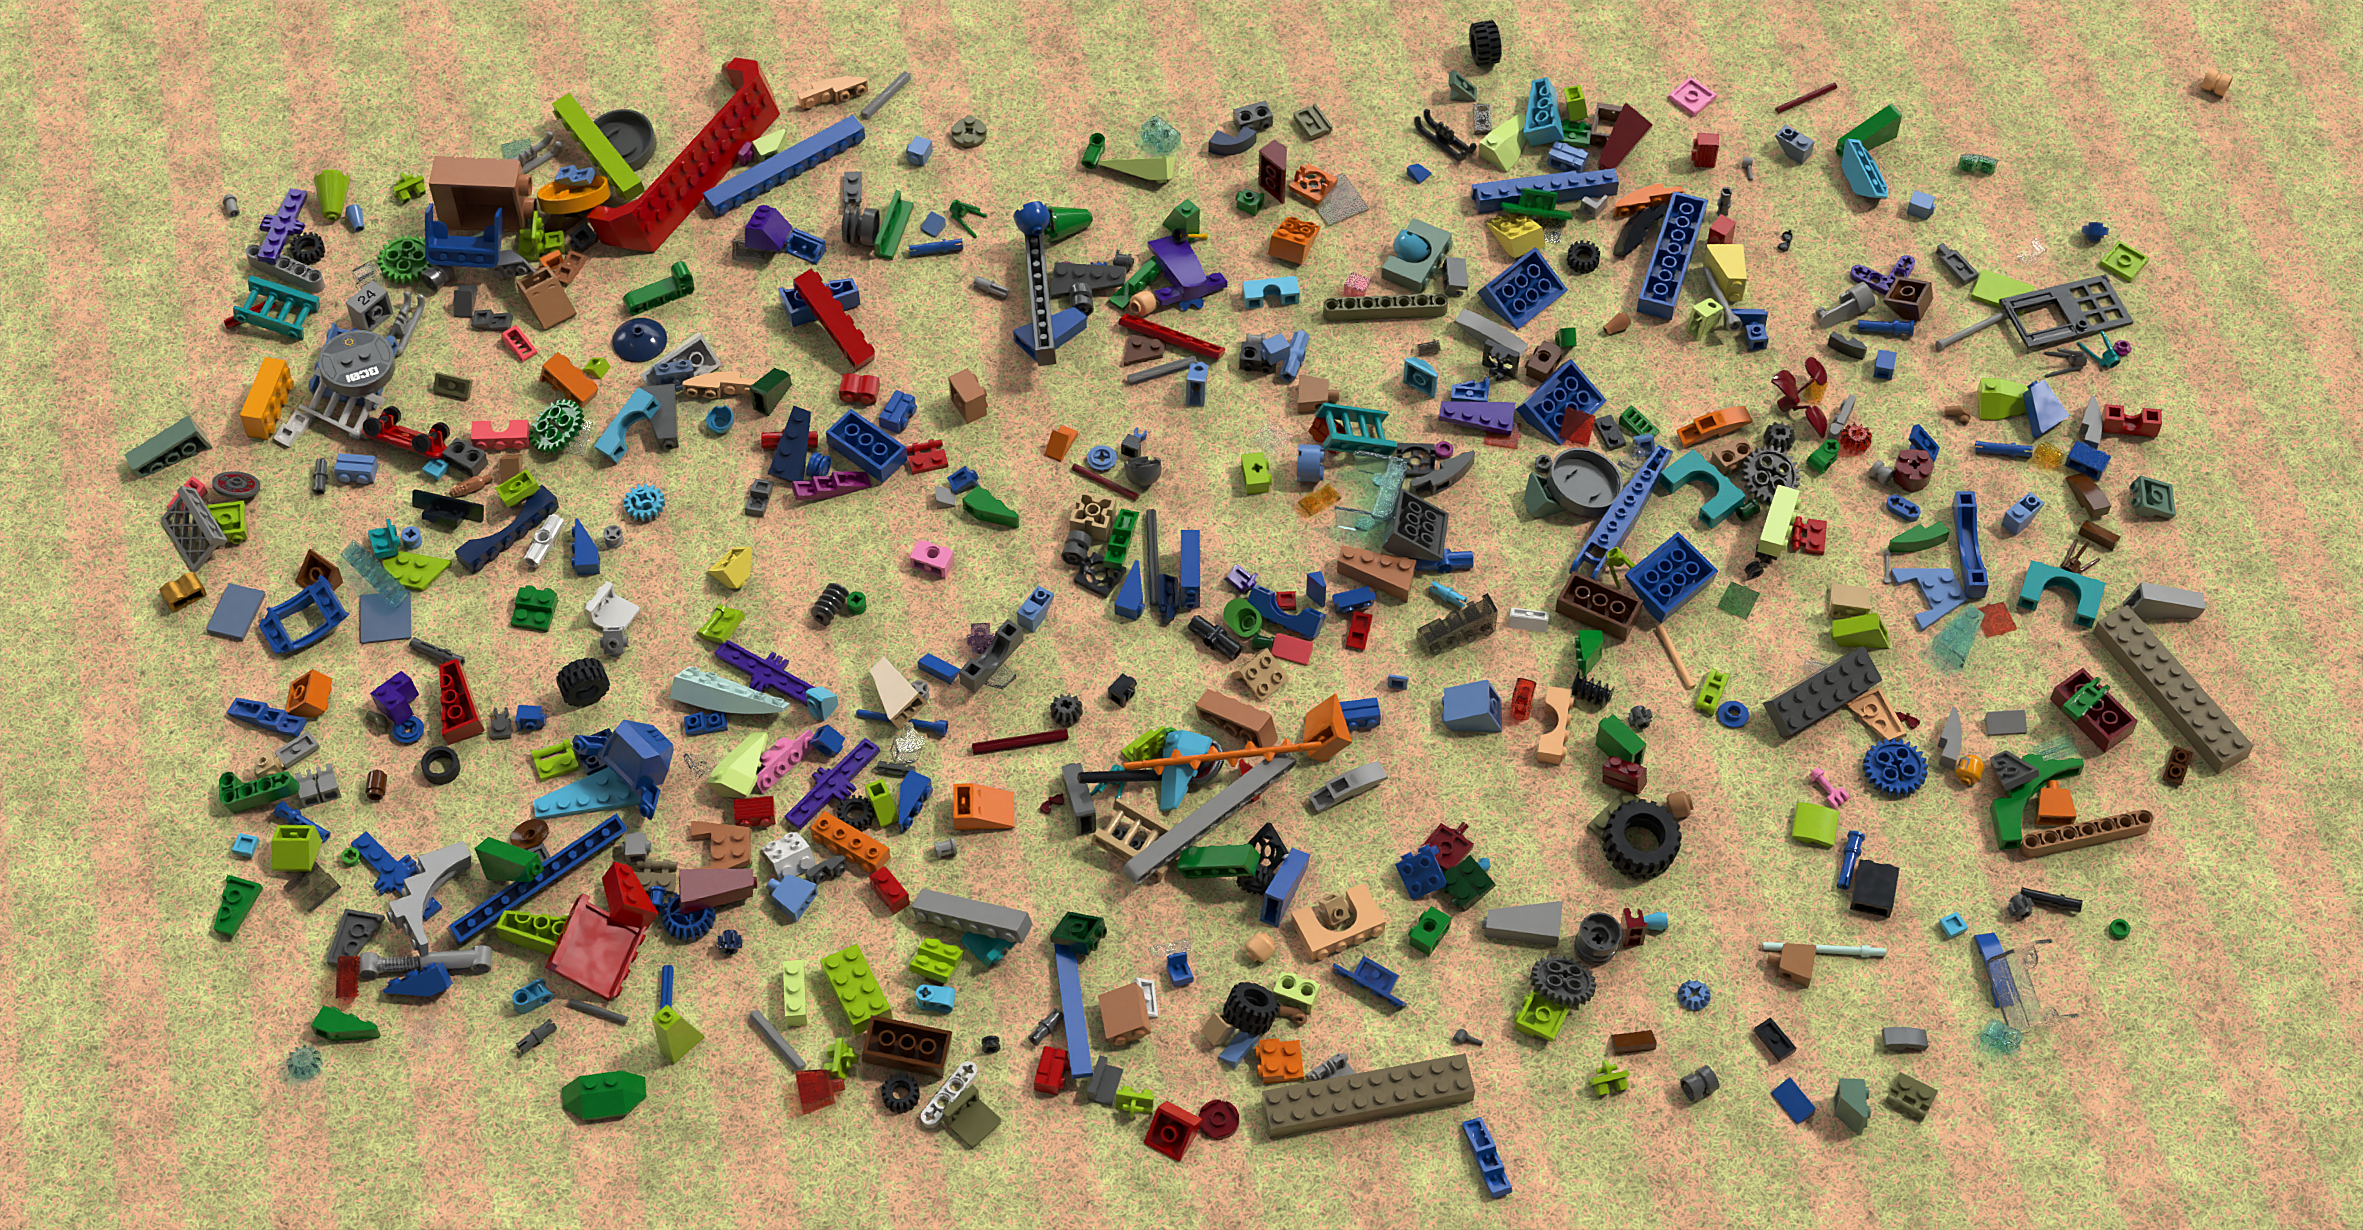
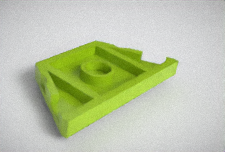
(415, 570)

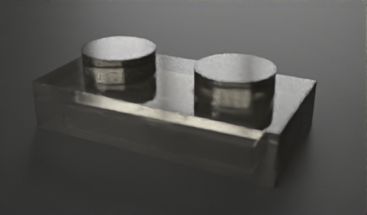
(1482, 119)

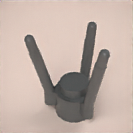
(2076, 358)

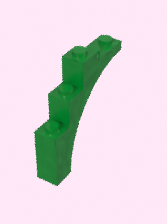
(2008, 811)

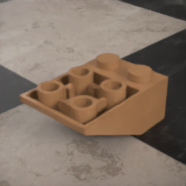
(545, 297)

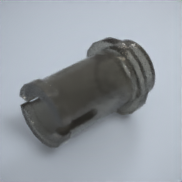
(1429, 347)

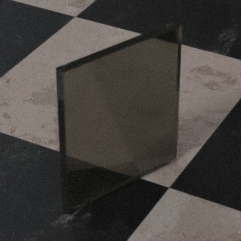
(1340, 202)

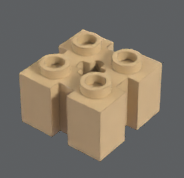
(1093, 515)

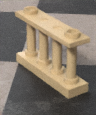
(1121, 848)

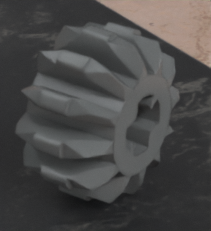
(1779, 436)
(1066, 709)

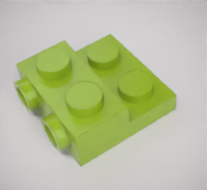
(517, 488)
(231, 520)
(936, 960)
(1540, 1017)

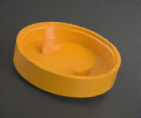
(565, 199)

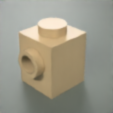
(1218, 1029)

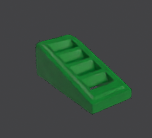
(1642, 420)

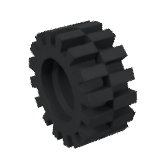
(307, 240)
(1583, 248)
(856, 803)
(1258, 882)
(900, 1104)

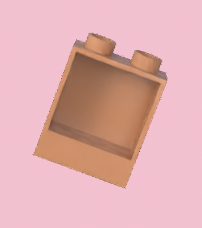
(473, 189)

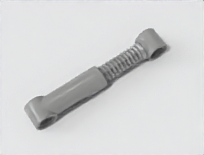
(477, 960)

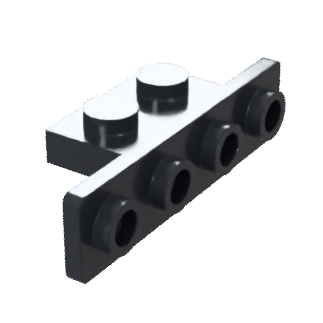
(446, 509)

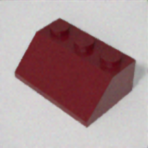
(1273, 169)

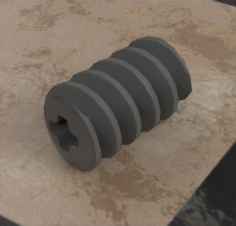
(829, 603)

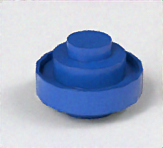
(2095, 231)

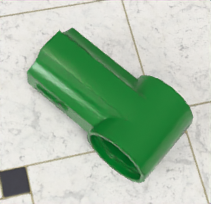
(1094, 150)

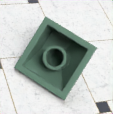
(1539, 499)

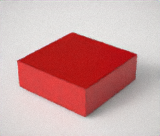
(1286, 600)

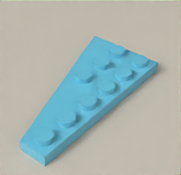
(591, 794)

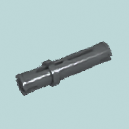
(443, 655)

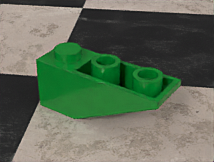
(987, 508)
(1588, 649)
(338, 1026)

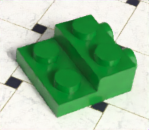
(534, 608)

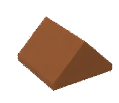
(316, 565)

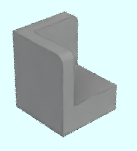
(1592, 206)

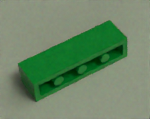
(1218, 861)

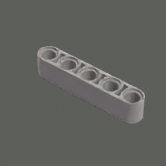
(288, 270)

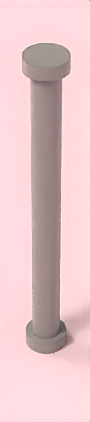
(1970, 330)

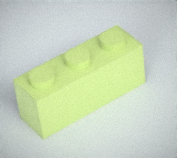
(795, 993)

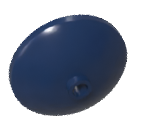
(639, 340)

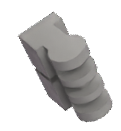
(325, 787)

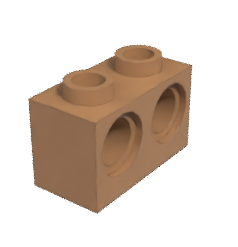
(1731, 456)

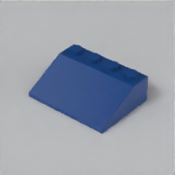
(1523, 289)
(1562, 389)
(1670, 577)

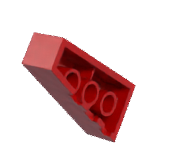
(459, 710)

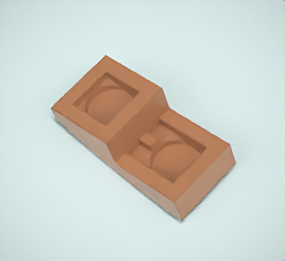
(570, 267)

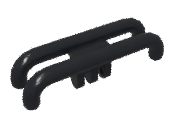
(1443, 137)

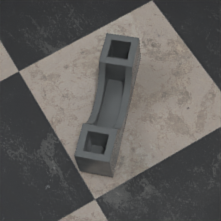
(1005, 642)

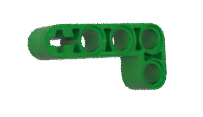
(662, 291)
(243, 796)

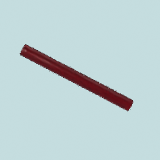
(1805, 98)
(1103, 481)

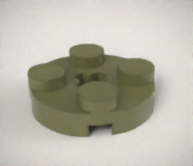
(969, 123)

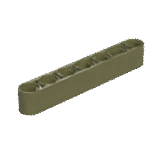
(1385, 307)

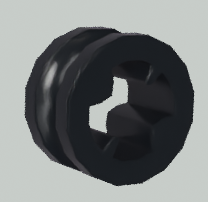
(1753, 570)
(990, 1044)

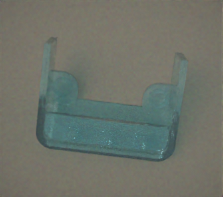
(1389, 477)

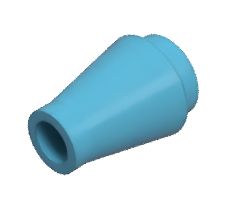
(1656, 921)

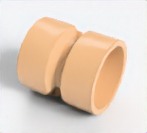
(2215, 81)

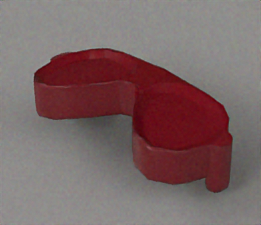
(1912, 721)
(1046, 806)

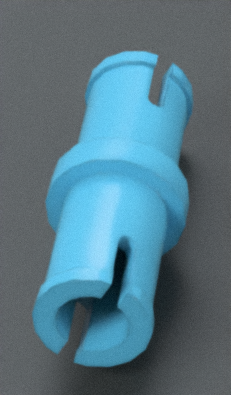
(1447, 594)

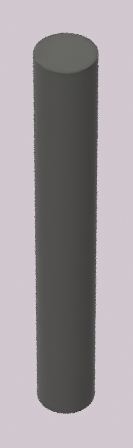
(598, 1011)

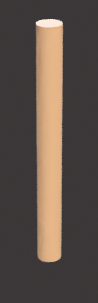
(1675, 657)

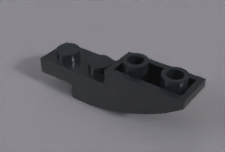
(1636, 228)

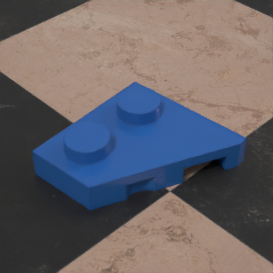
(1471, 391)

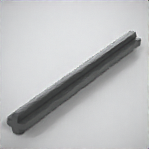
(1153, 563)

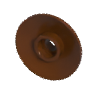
(529, 834)

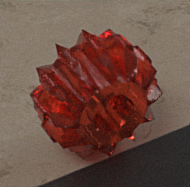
(1856, 438)

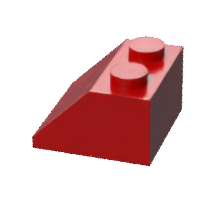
(1172, 1130)

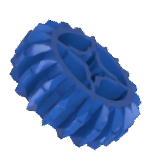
(672, 919)

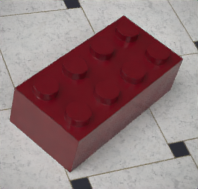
(2105, 722)

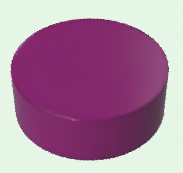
(1443, 450)

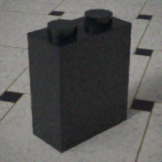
(1874, 888)

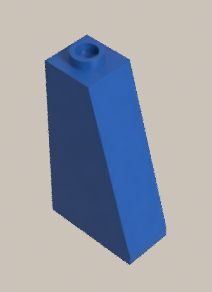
(1065, 326)
(1283, 887)

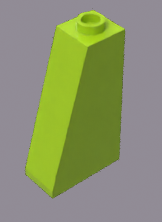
(674, 1034)

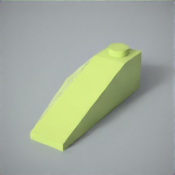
(1504, 143)
(737, 771)

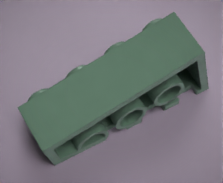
(168, 447)

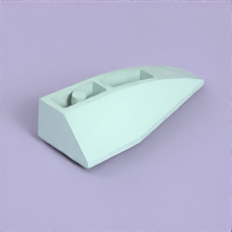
(721, 694)

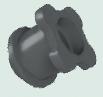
(1123, 260)

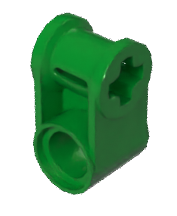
(1566, 337)
(1824, 456)

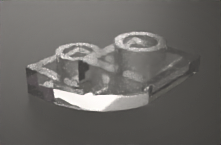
(579, 446)

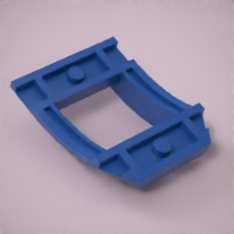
(326, 600)

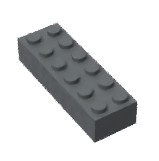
(1822, 691)

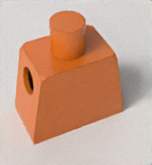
(2055, 806)

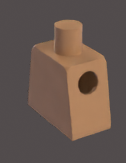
(1313, 393)
(1794, 962)

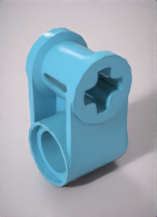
(937, 998)

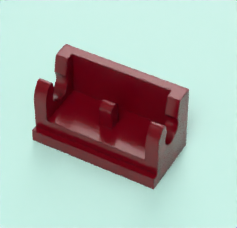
(1632, 928)

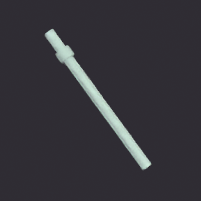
(1864, 950)

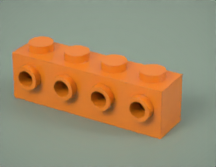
(849, 842)

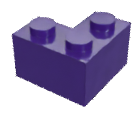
(394, 696)

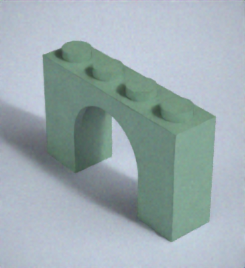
(1417, 275)

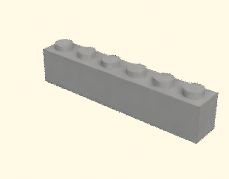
(972, 915)

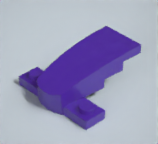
(1182, 271)

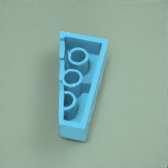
(1543, 114)

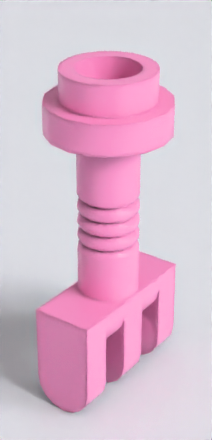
(1817, 775)

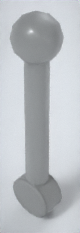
(1887, 580)

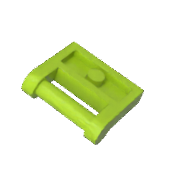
(724, 627)
(556, 765)

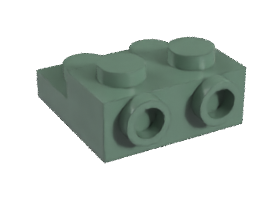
(2152, 498)

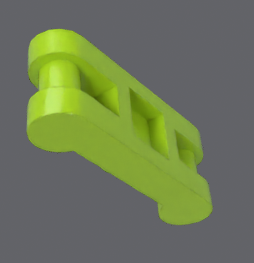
(1712, 691)

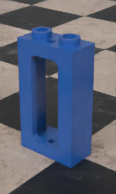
(1190, 568)

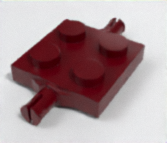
(1451, 845)

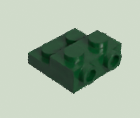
(1467, 883)
(1079, 932)

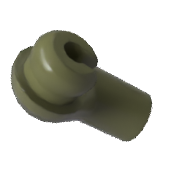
(379, 719)

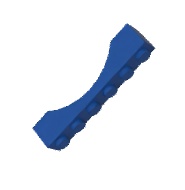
(1972, 567)

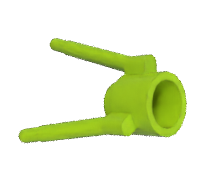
(1617, 559)

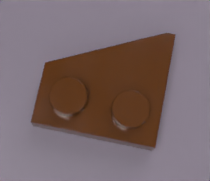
(1143, 349)

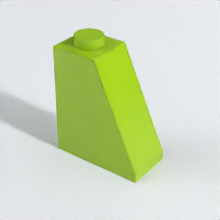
(1860, 631)

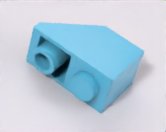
(821, 702)

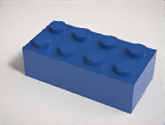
(866, 445)

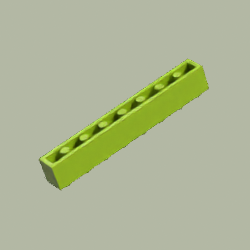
(598, 147)

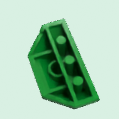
(604, 1094)

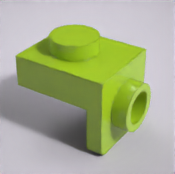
(554, 242)

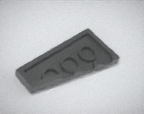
(1096, 276)

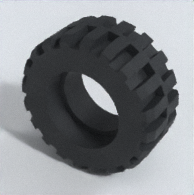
(1652, 818)

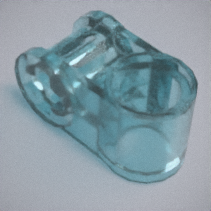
(2001, 1036)

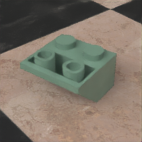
(1851, 1103)

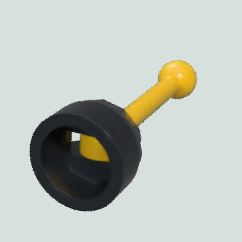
(1180, 232)

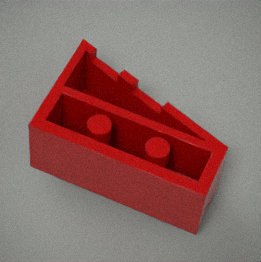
(627, 897)

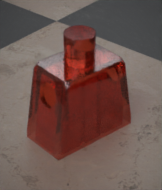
(817, 1089)

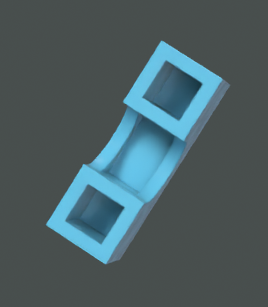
(1284, 288)

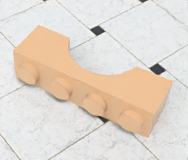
(1551, 744)

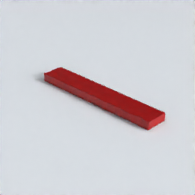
(1172, 336)

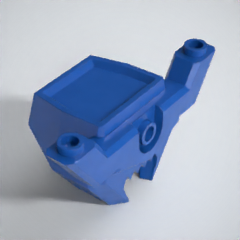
(636, 755)

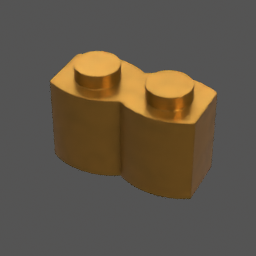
(182, 591)

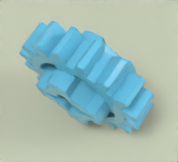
(644, 502)

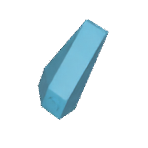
(1177, 776)

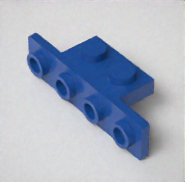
(1375, 977)

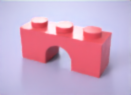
(514, 436)

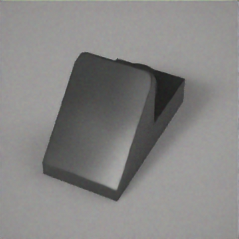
(465, 300)

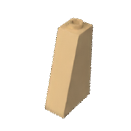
(896, 693)

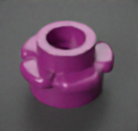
(2122, 351)

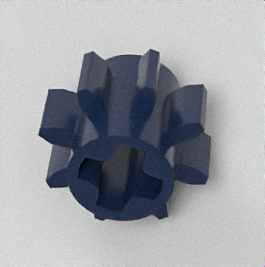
(730, 942)

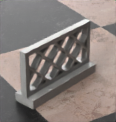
(201, 518)

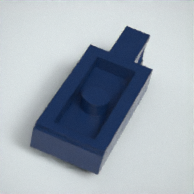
(1167, 597)

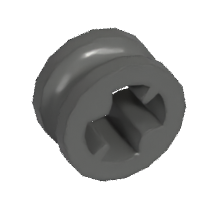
(1543, 458)

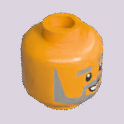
(1969, 769)

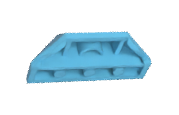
(1862, 171)

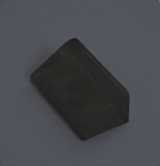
(741, 253)

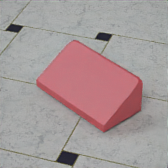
(1292, 649)

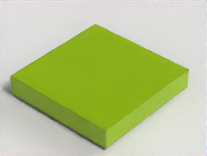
(2124, 261)

